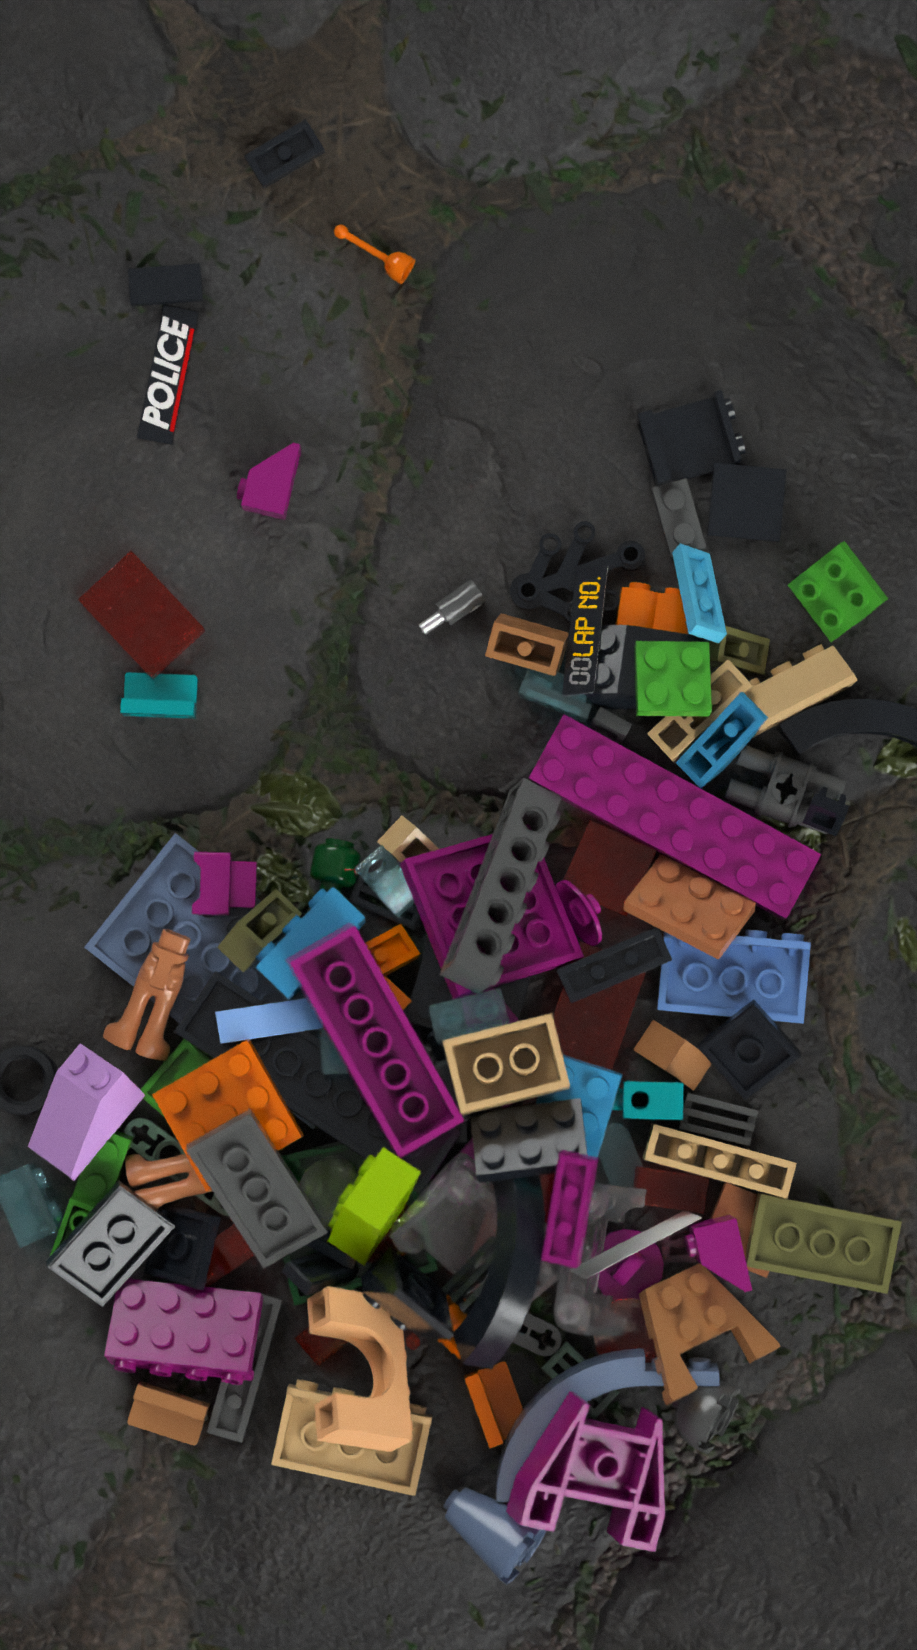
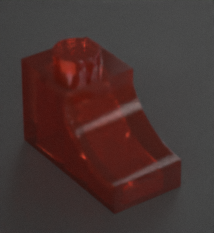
(228, 1253)

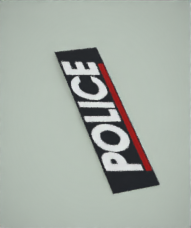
(167, 374)

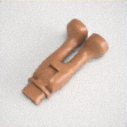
(158, 977)
(143, 1171)

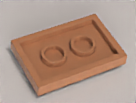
(689, 906)

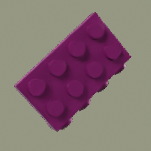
(184, 1331)

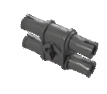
(777, 769)

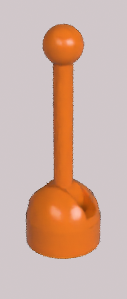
(397, 265)

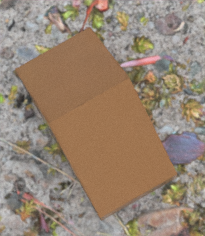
(673, 1054)

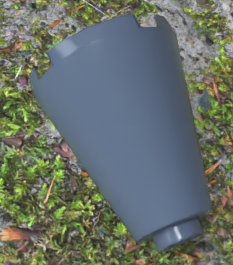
(492, 1532)

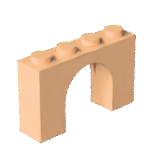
(358, 1421)

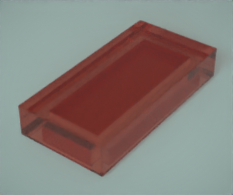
(672, 1189)

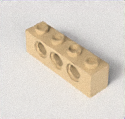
(719, 1161)

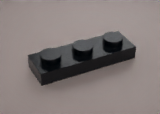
(614, 965)

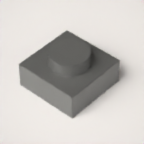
(611, 725)

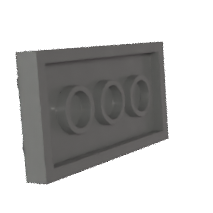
(256, 1188)

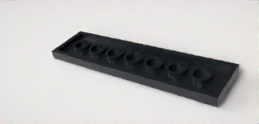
(295, 1067)

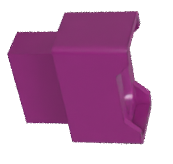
(224, 884)

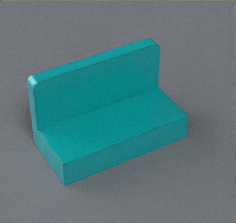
(160, 698)

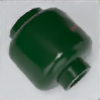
(335, 864)

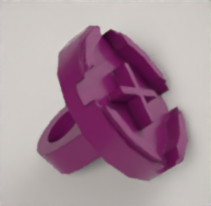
(633, 1273)

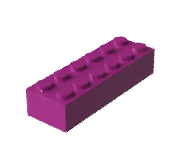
(374, 1040)

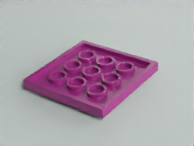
(441, 888)

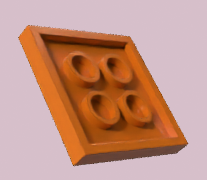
(220, 1093)

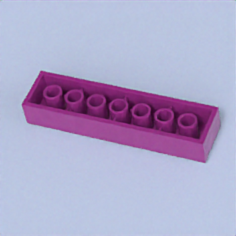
(674, 817)

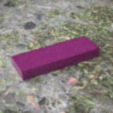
(569, 1208)

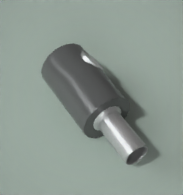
(454, 606)

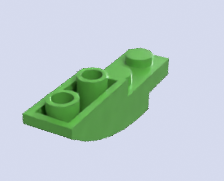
(94, 1183)

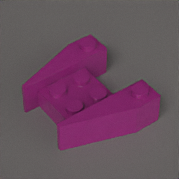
(595, 1465)

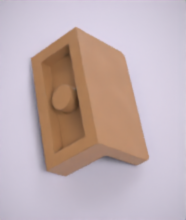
(168, 1413)

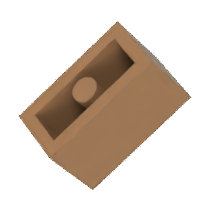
(527, 644)

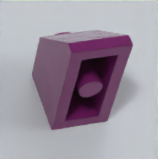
(271, 483)
(719, 1248)

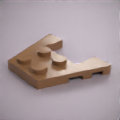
(690, 1312)

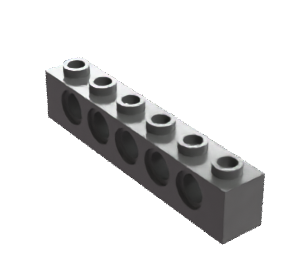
(464, 960)

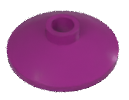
(581, 911)

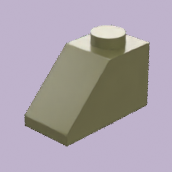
(743, 649)
(258, 929)

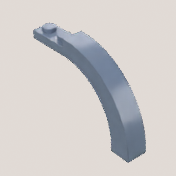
(588, 1380)

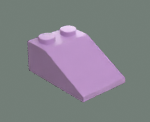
(82, 1111)

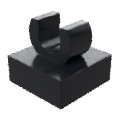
(826, 813)

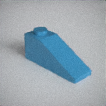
(722, 740)

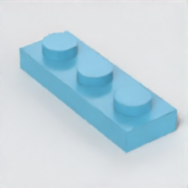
(699, 593)

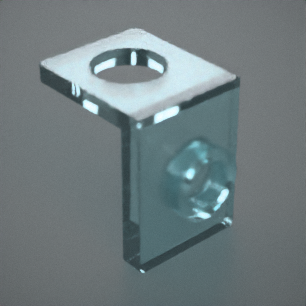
(387, 881)

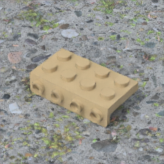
(299, 1449)

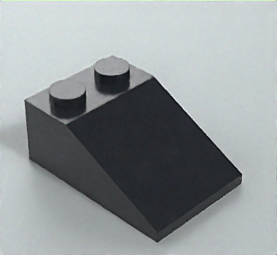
(616, 663)
(408, 1296)

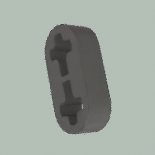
(531, 1343)

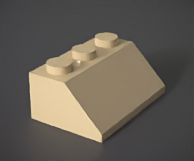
(801, 685)

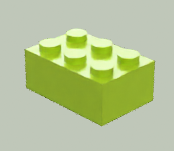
(371, 1205)

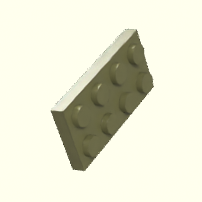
(822, 1243)

